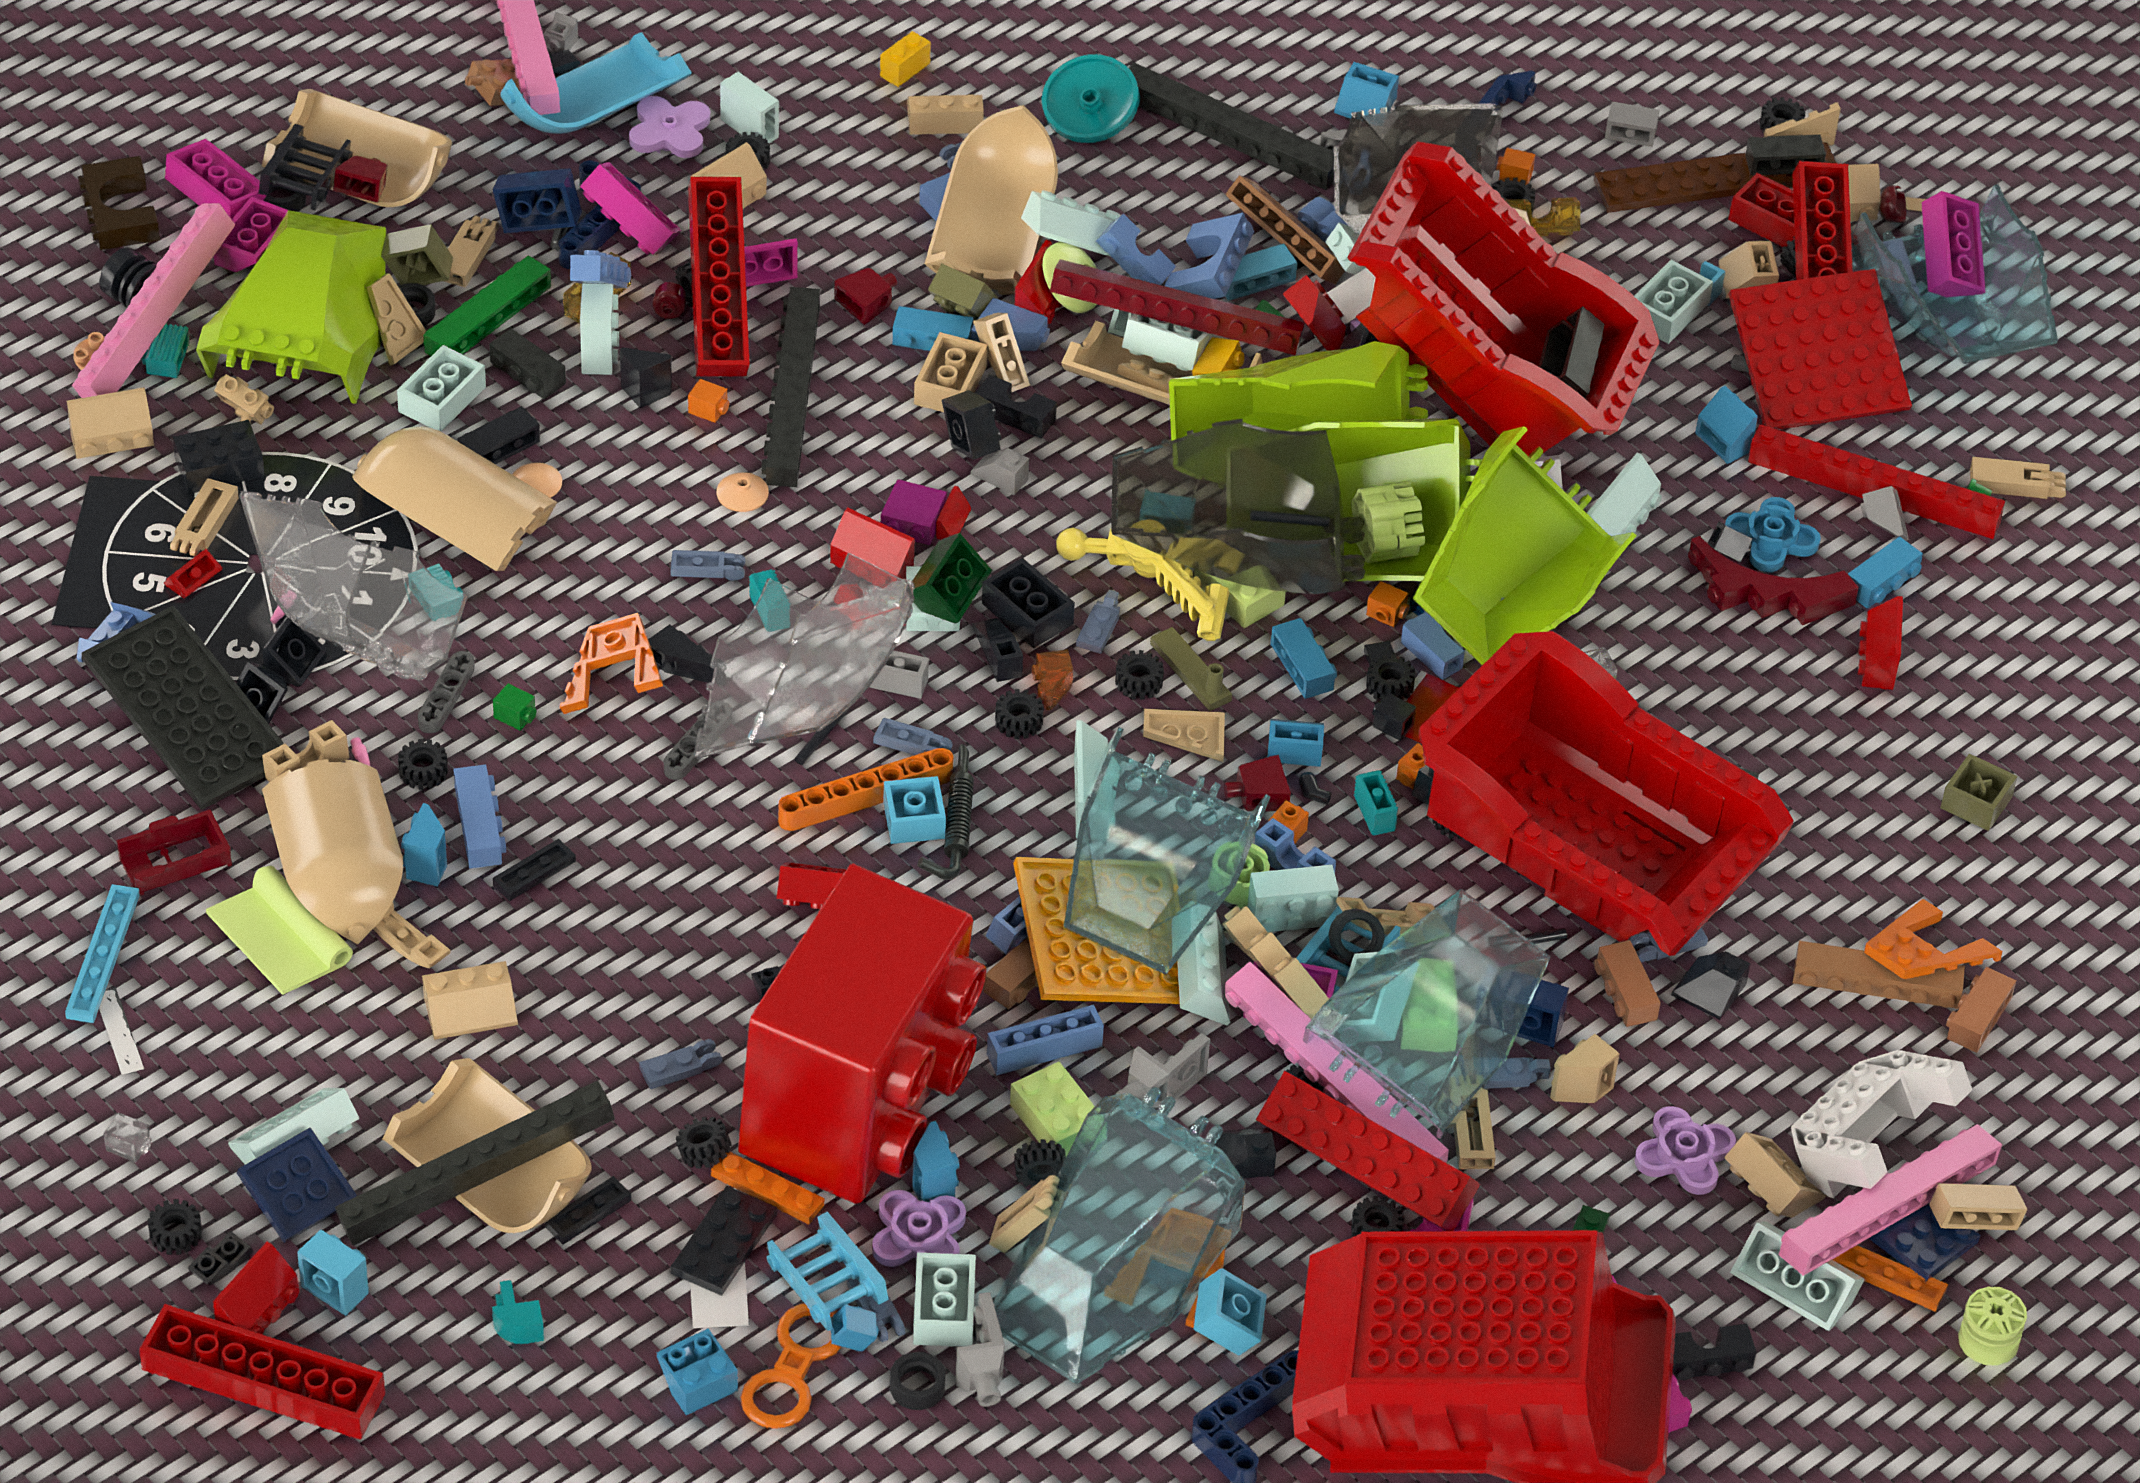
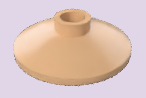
(742, 492)

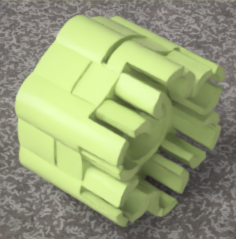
(1385, 521)

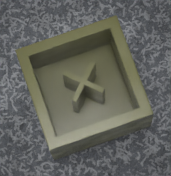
(417, 256)
(960, 292)
(1978, 792)

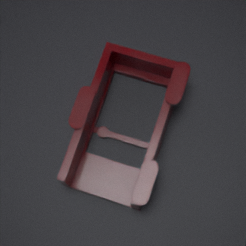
(167, 833)

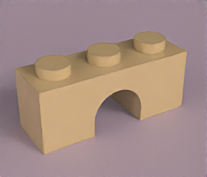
(324, 743)

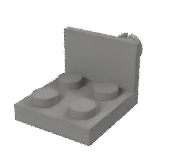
(1172, 1077)
(981, 1365)

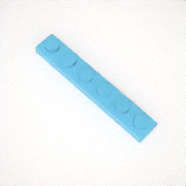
(102, 953)

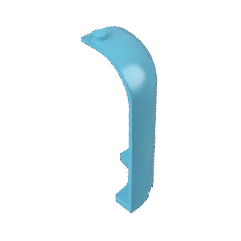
(602, 87)

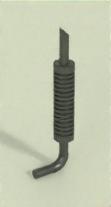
(957, 821)

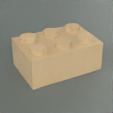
(949, 369)

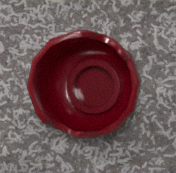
(1893, 205)

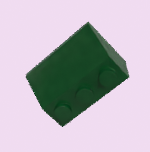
(950, 579)

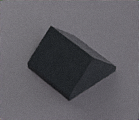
(645, 375)
(292, 652)

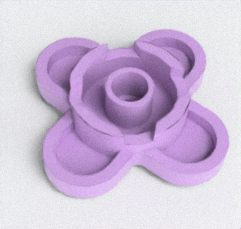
(669, 127)
(1684, 1150)
(916, 1227)

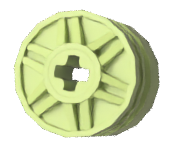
(1992, 1326)

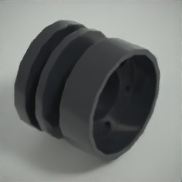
(125, 275)

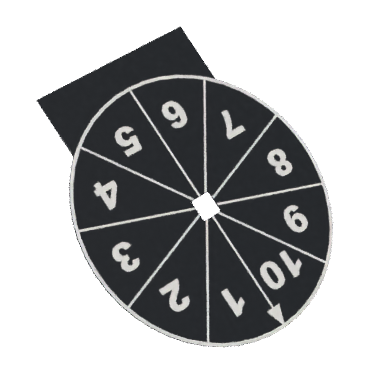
(126, 554)

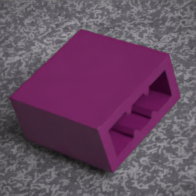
(914, 510)

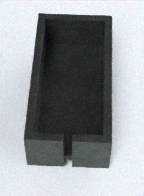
(1572, 351)

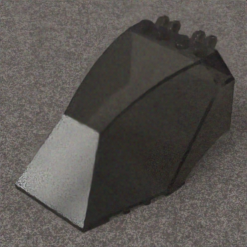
(1379, 140)
(1197, 496)

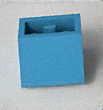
(1366, 89)
(1727, 425)
(1296, 742)
(425, 848)
(934, 1166)
(698, 1371)

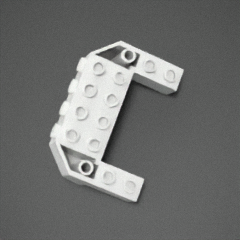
(1838, 1128)

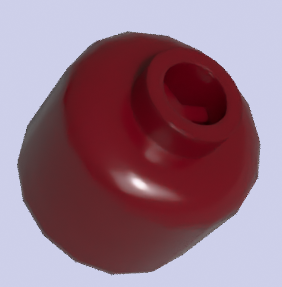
(669, 300)

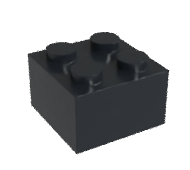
(971, 424)

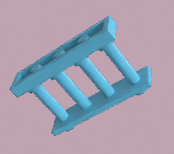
(1316, 949)
(843, 1251)

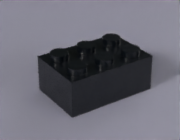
(218, 453)
(1028, 603)

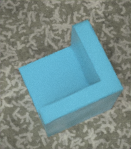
(1714, 274)

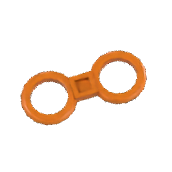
(789, 1369)

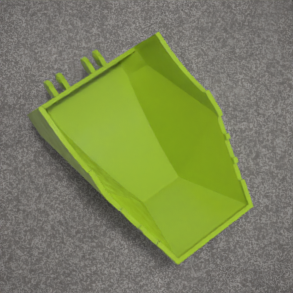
(304, 303)
(1302, 390)
(1422, 451)
(1515, 542)

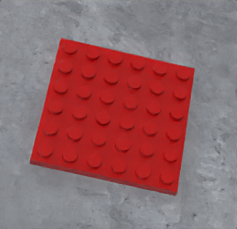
(1820, 349)

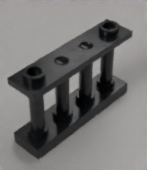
(289, 153)

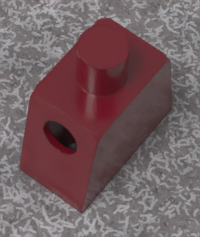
(361, 178)
(865, 293)
(1257, 780)

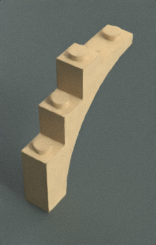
(1269, 954)

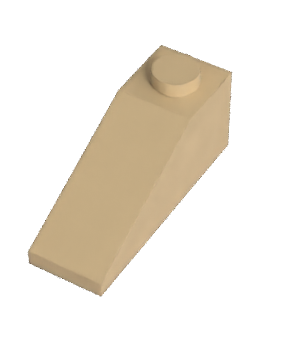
(1002, 349)

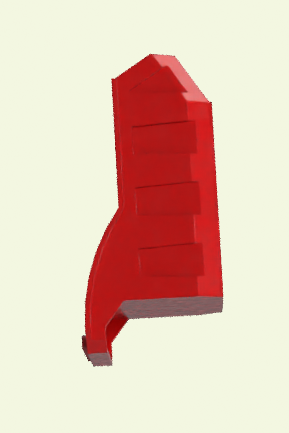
(1483, 1359)

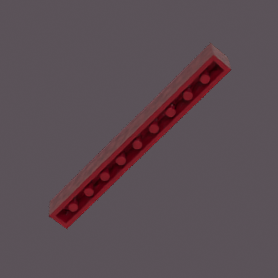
(1177, 307)

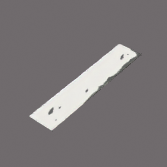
(119, 1033)

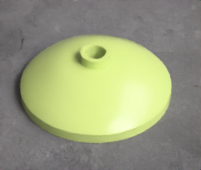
(1072, 254)

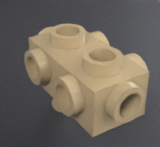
(247, 402)

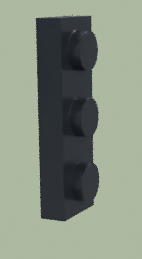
(534, 869)
(588, 1210)

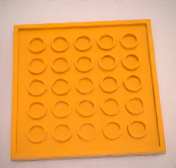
(1069, 964)

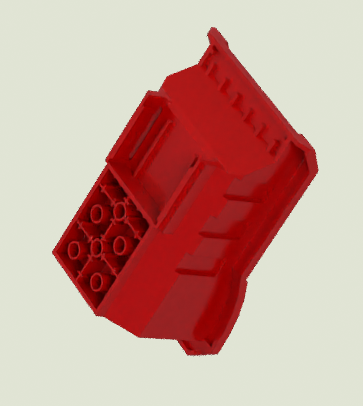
(1473, 301)
(1594, 795)

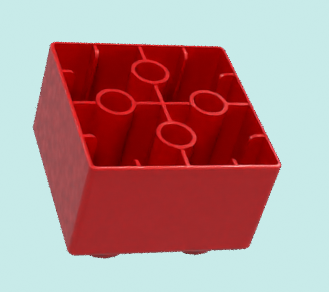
(860, 1036)

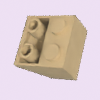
(1749, 266)
(1585, 1072)

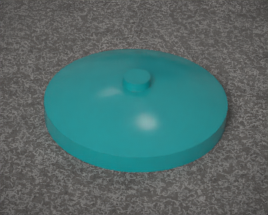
(1090, 98)

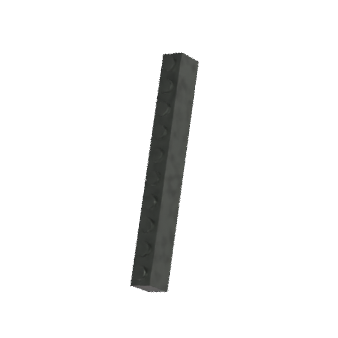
(1234, 127)
(792, 387)
(475, 1163)

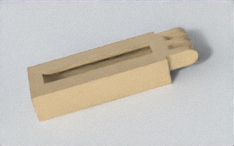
(468, 251)
(2018, 478)
(207, 514)
(1475, 1139)
(1024, 1214)

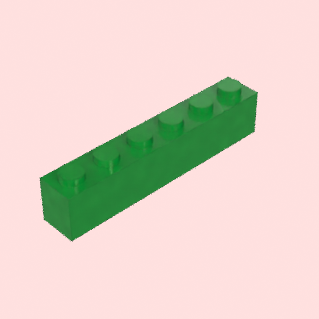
(489, 307)

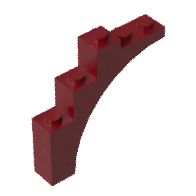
(1769, 594)

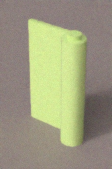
(280, 933)

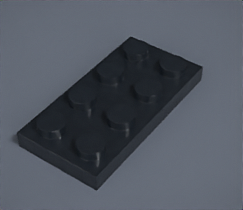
(723, 1240)

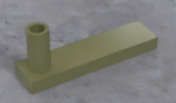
(1201, 679)

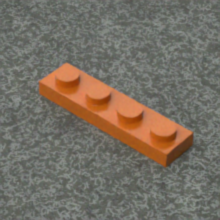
(768, 1187)
(1893, 1277)

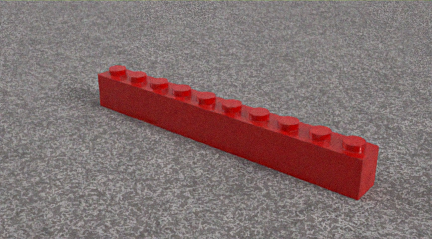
(1861, 475)

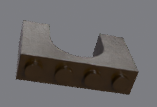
(112, 226)

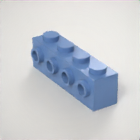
(599, 269)
(478, 816)
(1008, 927)
(1045, 1039)

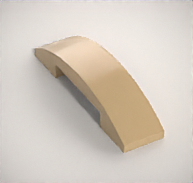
(1388, 918)
(409, 940)

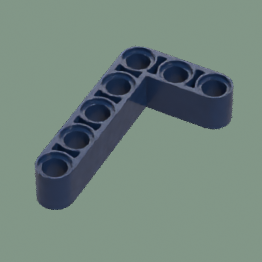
(592, 229)
(1242, 1410)

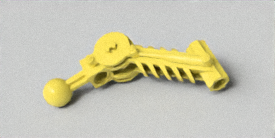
(1177, 581)

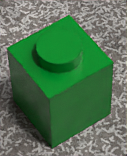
(514, 707)

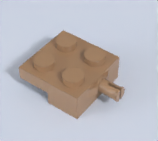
(490, 78)

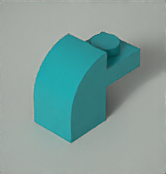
(516, 1321)

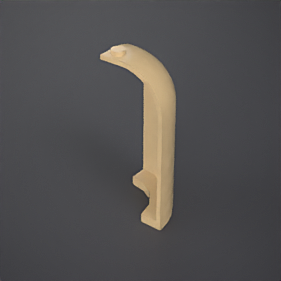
(410, 150)
(986, 196)
(1104, 353)
(454, 493)
(336, 843)
(468, 1106)

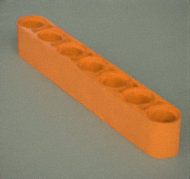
(859, 790)

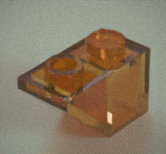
(1054, 676)

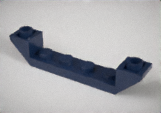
(1512, 86)

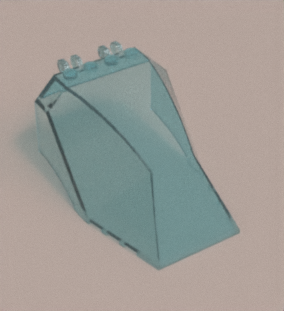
(1970, 328)
(1153, 859)
(1435, 1009)
(1126, 1239)

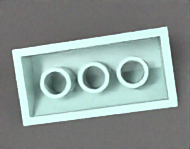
(1067, 220)
(1628, 498)
(1087, 755)
(1204, 974)
(323, 1111)
(1818, 1296)

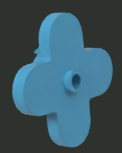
(1775, 534)

